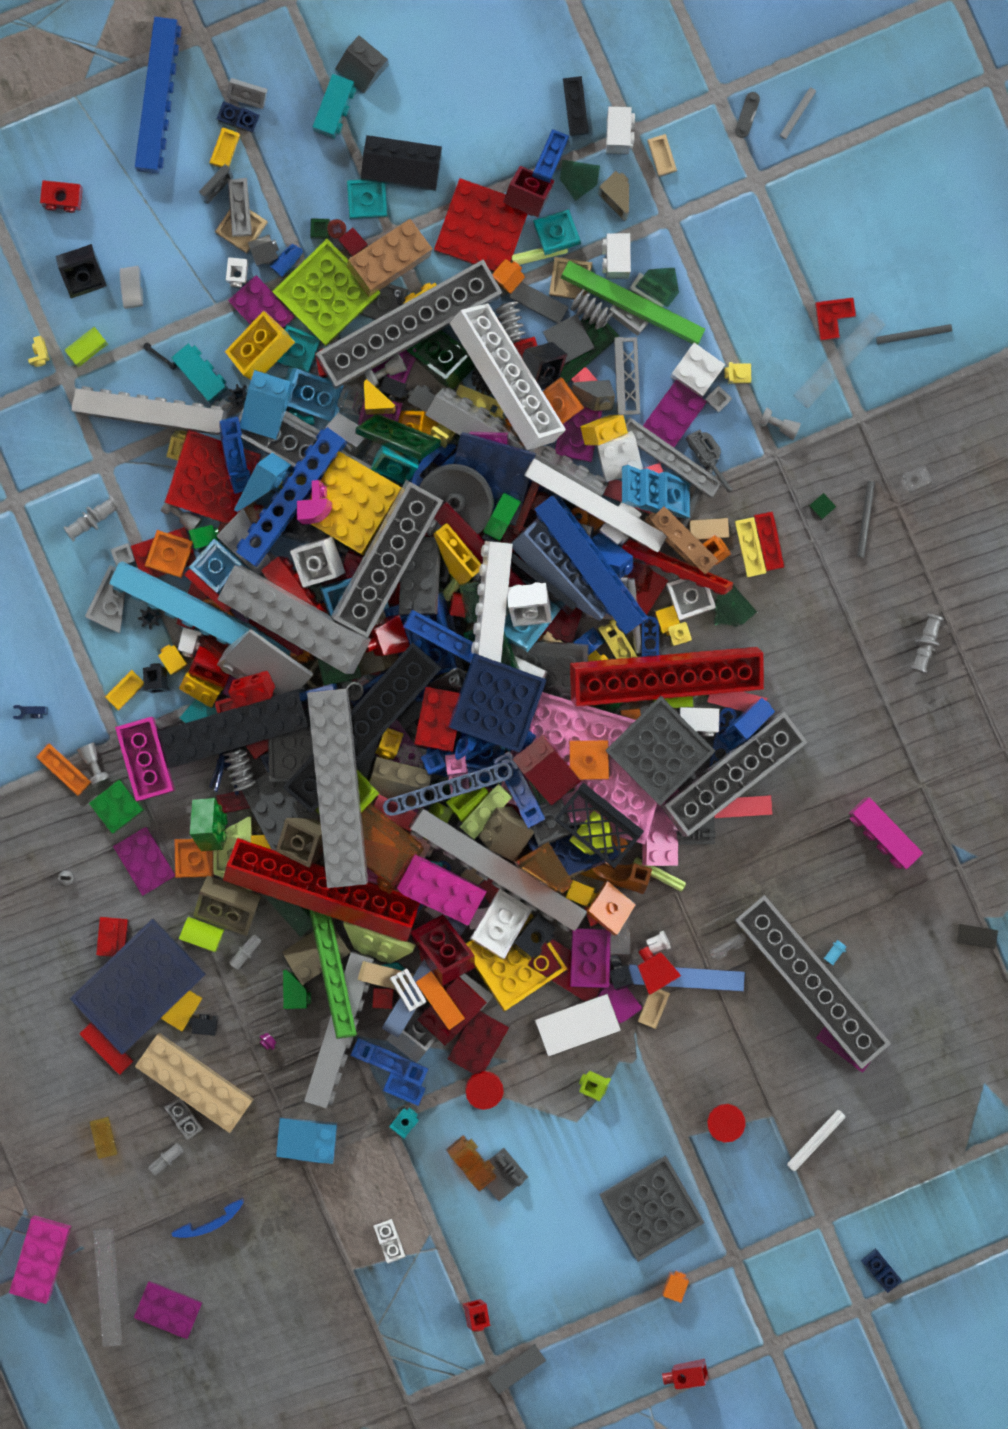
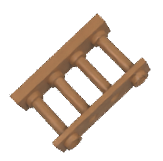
(682, 540)

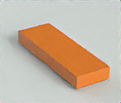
(63, 769)
(439, 1000)

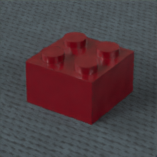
(528, 192)

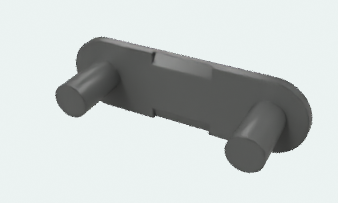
(747, 114)

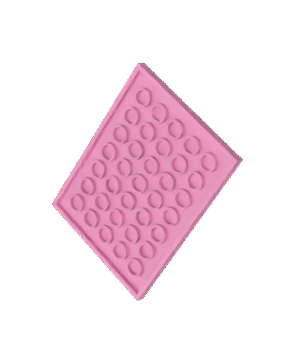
(565, 722)

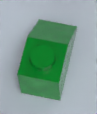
(501, 516)
(203, 536)
(294, 993)

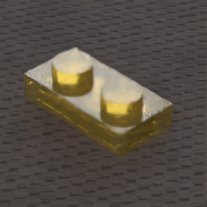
(103, 1137)

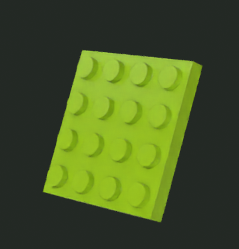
(324, 293)

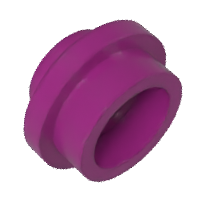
(267, 1041)

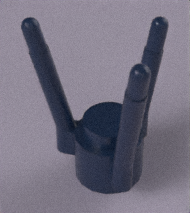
(220, 766)

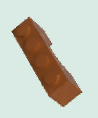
(631, 877)

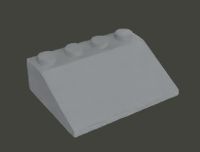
(255, 654)

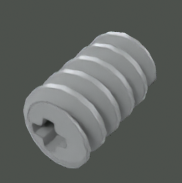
(591, 310)
(509, 321)
(240, 769)

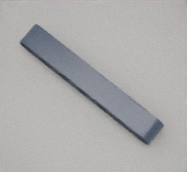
(456, 783)
(400, 1015)

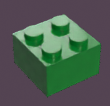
(117, 806)
(208, 824)

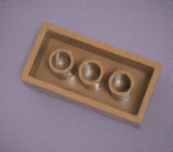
(389, 257)

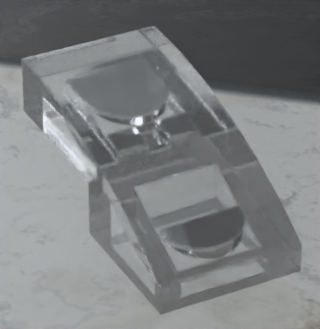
(621, 942)

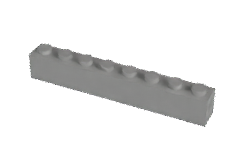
(147, 411)

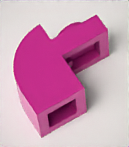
(316, 509)

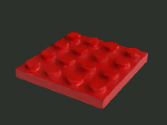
(480, 226)
(202, 478)

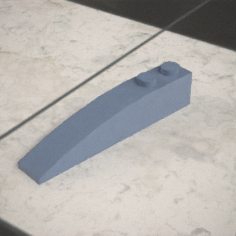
(548, 560)

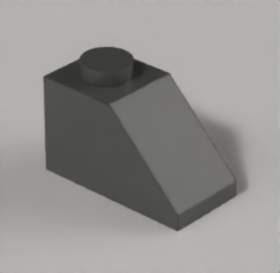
(595, 394)

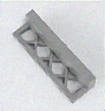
(619, 372)

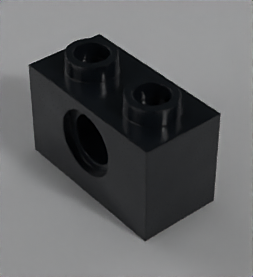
(523, 941)

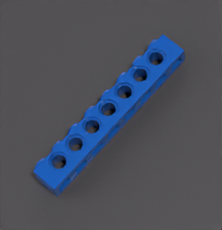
(302, 492)

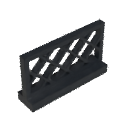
(610, 813)

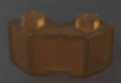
(471, 1162)

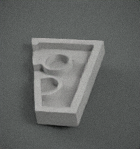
(234, 532)
(107, 604)

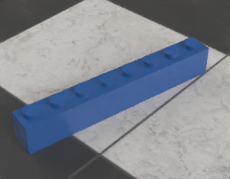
(157, 94)
(590, 563)

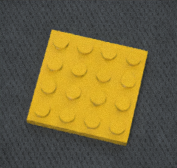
(358, 502)
(511, 977)

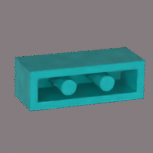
(334, 106)
(200, 372)

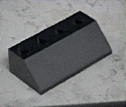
(401, 162)

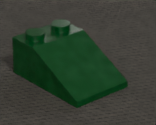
(443, 359)

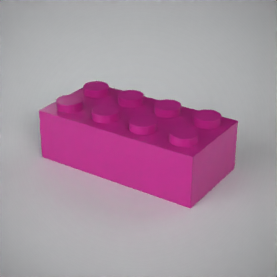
(144, 759)
(885, 833)
(441, 890)
(40, 1259)

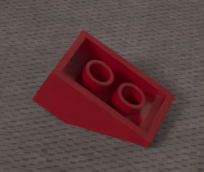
(547, 769)
(443, 949)
(467, 1002)

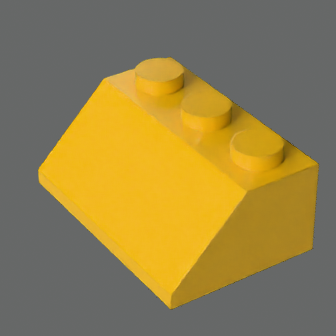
(259, 346)

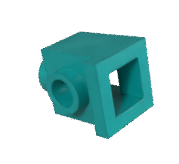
(397, 1125)

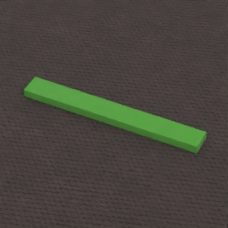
(632, 303)
(333, 975)

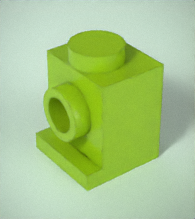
(594, 1091)

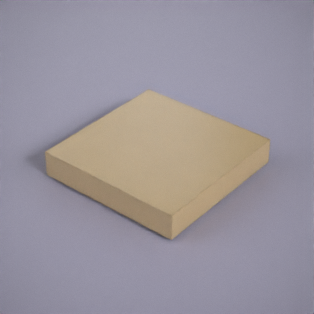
(225, 231)
(560, 287)

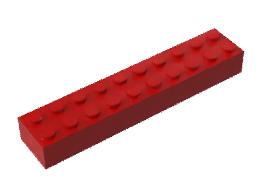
(666, 676)
(306, 887)

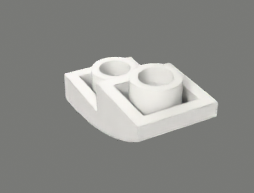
(389, 1241)

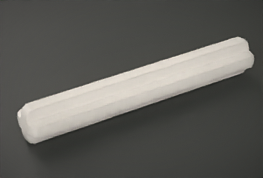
(816, 1140)

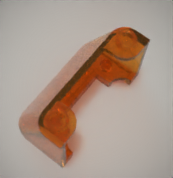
(387, 848)
(546, 868)

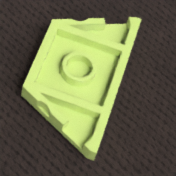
(240, 830)
(376, 944)

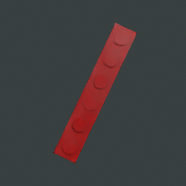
(683, 570)

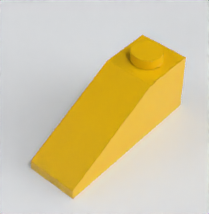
(457, 556)

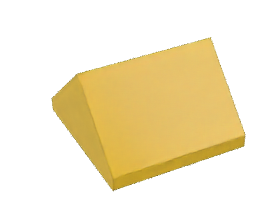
(376, 401)

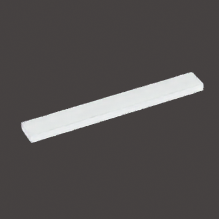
(595, 505)

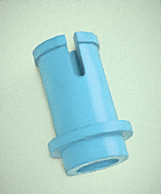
(835, 952)

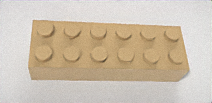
(194, 1082)

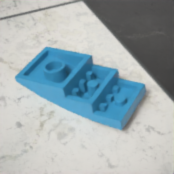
(653, 490)
(215, 565)

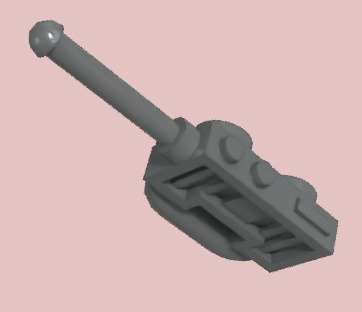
(707, 457)

